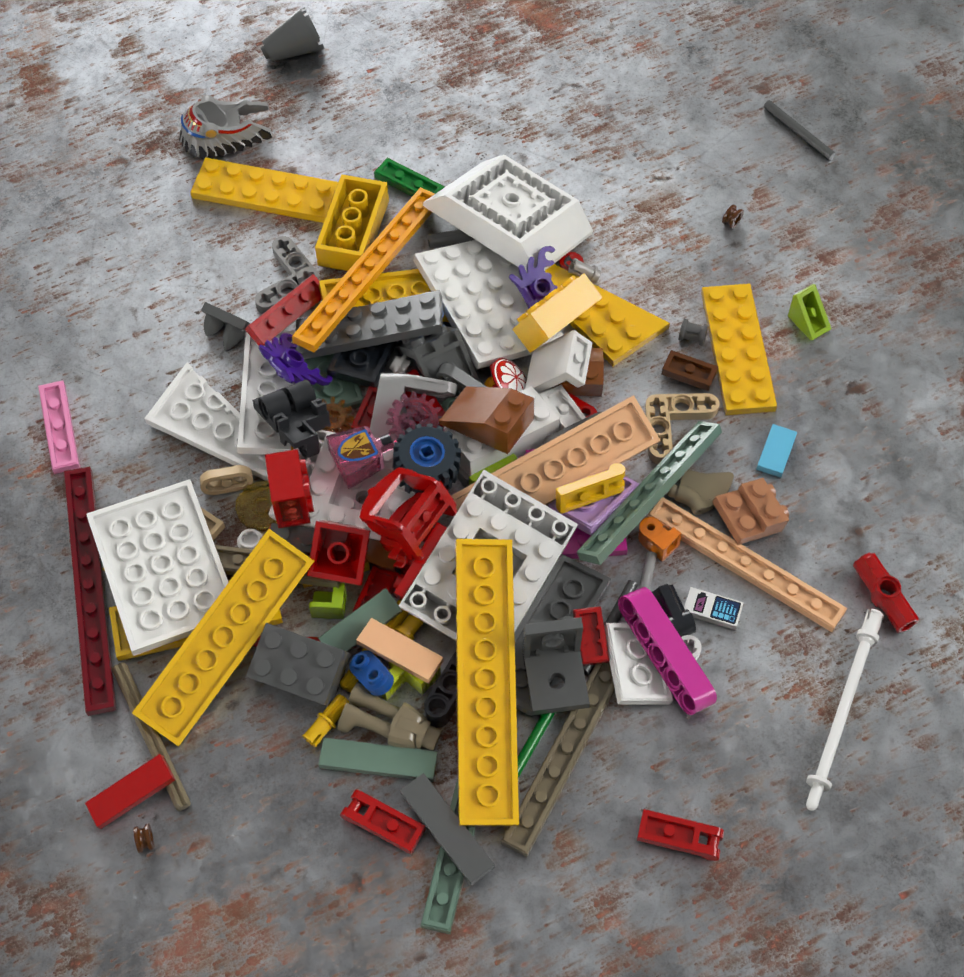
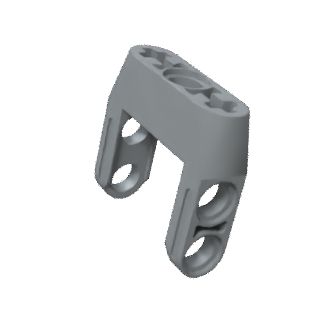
(392, 386)

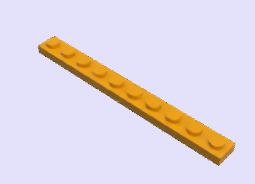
(363, 273)

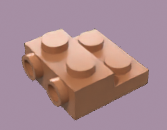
(752, 511)

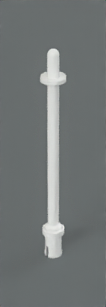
(867, 637)

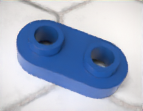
(371, 673)

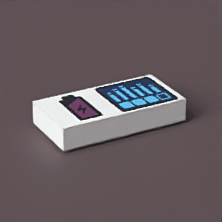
(713, 608)

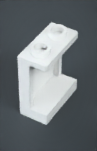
(560, 362)

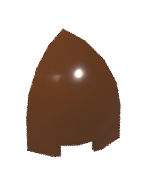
(378, 556)

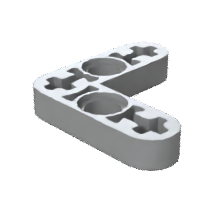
(296, 274)

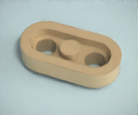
(225, 480)

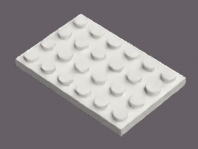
(478, 299)
(159, 564)

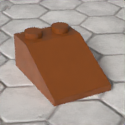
(490, 416)

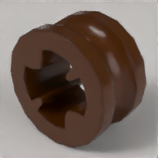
(732, 216)
(143, 838)

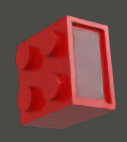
(289, 488)

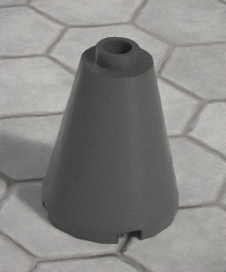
(292, 38)

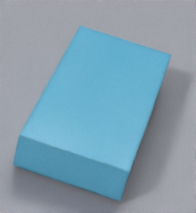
(776, 450)

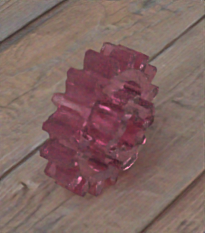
(414, 409)

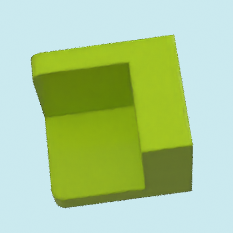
(329, 604)

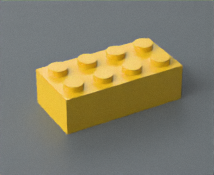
(351, 221)

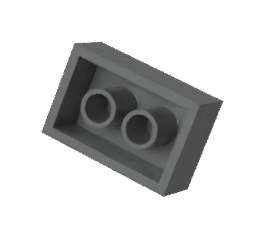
(298, 664)

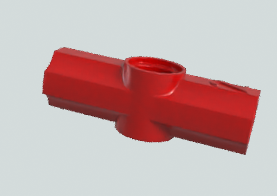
(894, 605)

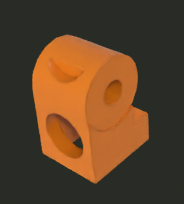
(657, 538)

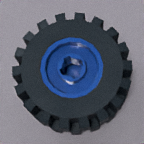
(428, 453)

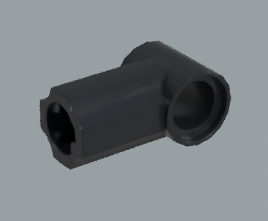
(673, 607)

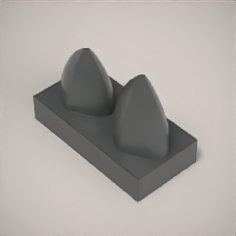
(215, 320)

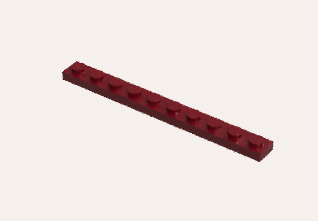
(89, 595)

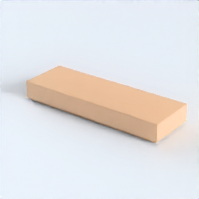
(400, 650)

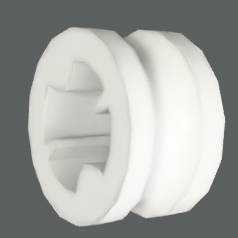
(693, 641)

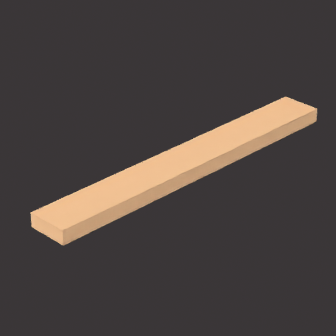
(750, 565)

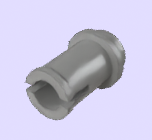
(579, 268)

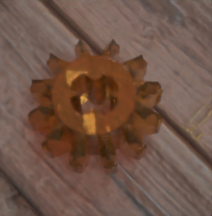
(342, 413)

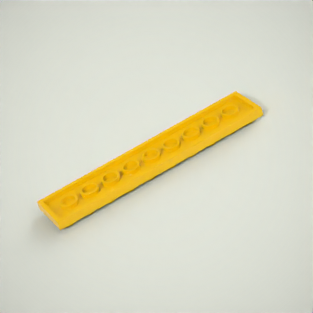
(486, 684)

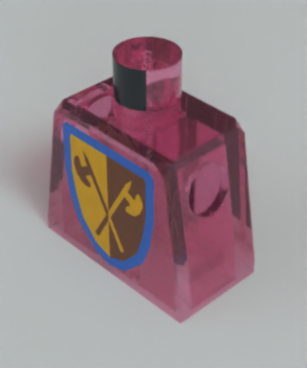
(358, 453)

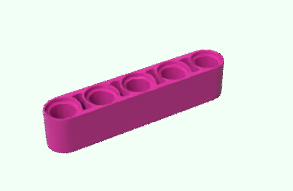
(667, 651)

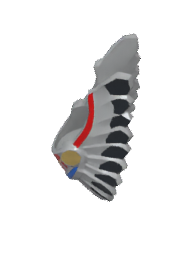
(214, 127)

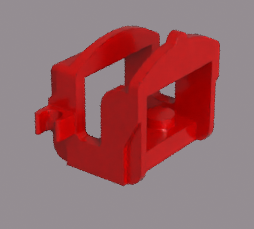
(411, 520)

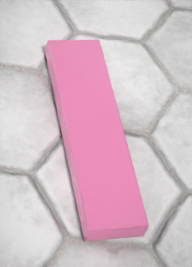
(58, 427)

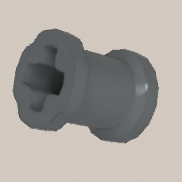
(693, 332)

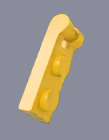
(590, 489)

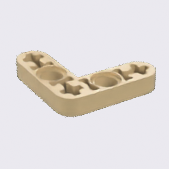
(669, 412)

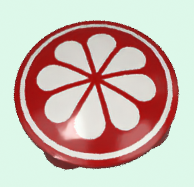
(507, 375)

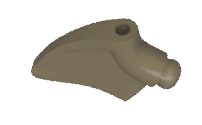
(700, 489)

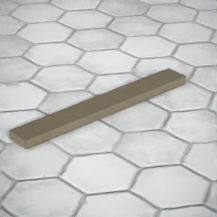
(560, 763)

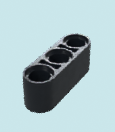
(441, 697)

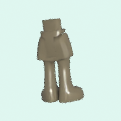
(407, 728)

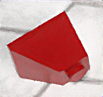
(339, 552)

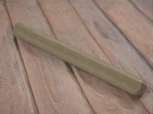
(151, 737)

